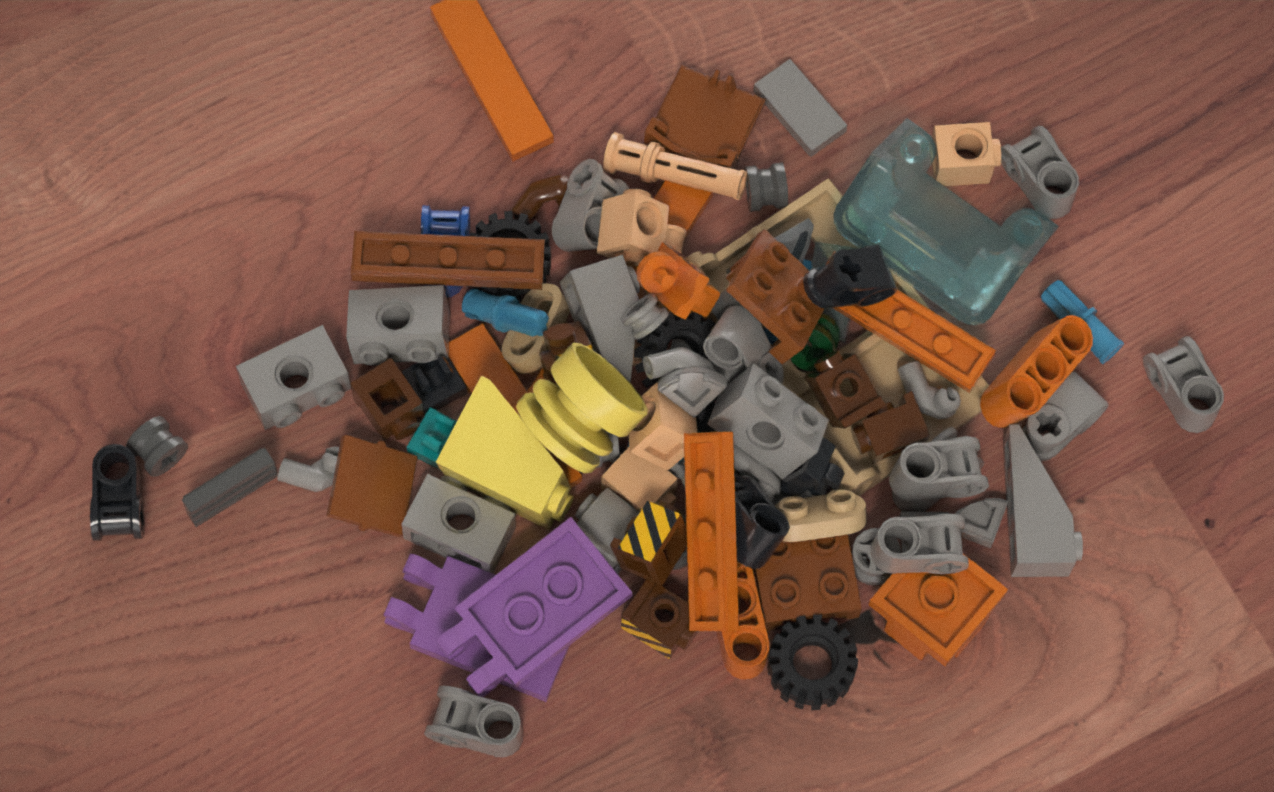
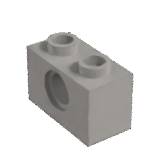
(418, 311)
(305, 355)
(768, 421)
(440, 501)

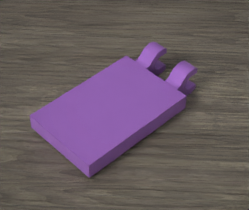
(449, 588)
(535, 607)

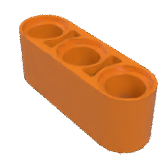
(1036, 371)
(751, 630)

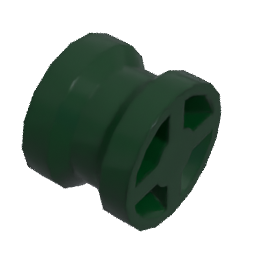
(824, 341)

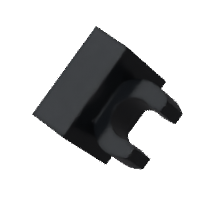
(435, 383)
(814, 474)

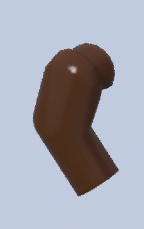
(539, 193)

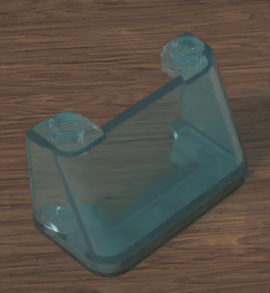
(935, 235)

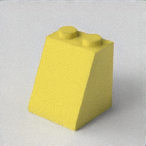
(504, 460)

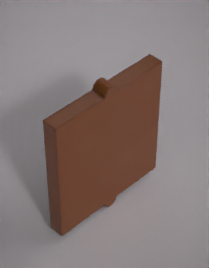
(371, 485)

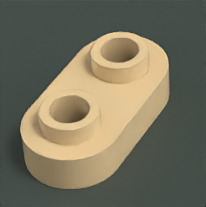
(523, 350)
(823, 515)

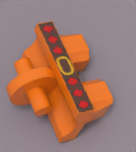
(676, 282)

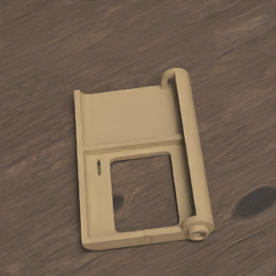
(876, 355)

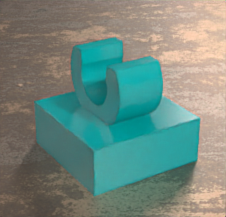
(431, 437)

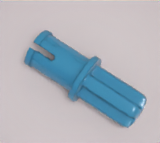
(1066, 303)
(504, 313)

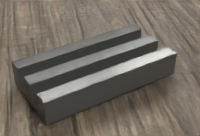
(229, 487)

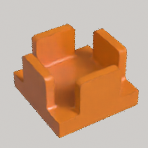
(937, 610)

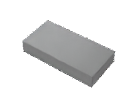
(800, 108)

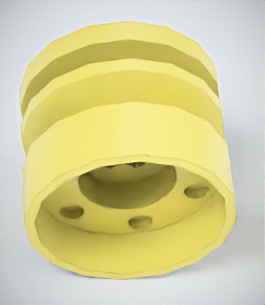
(582, 408)

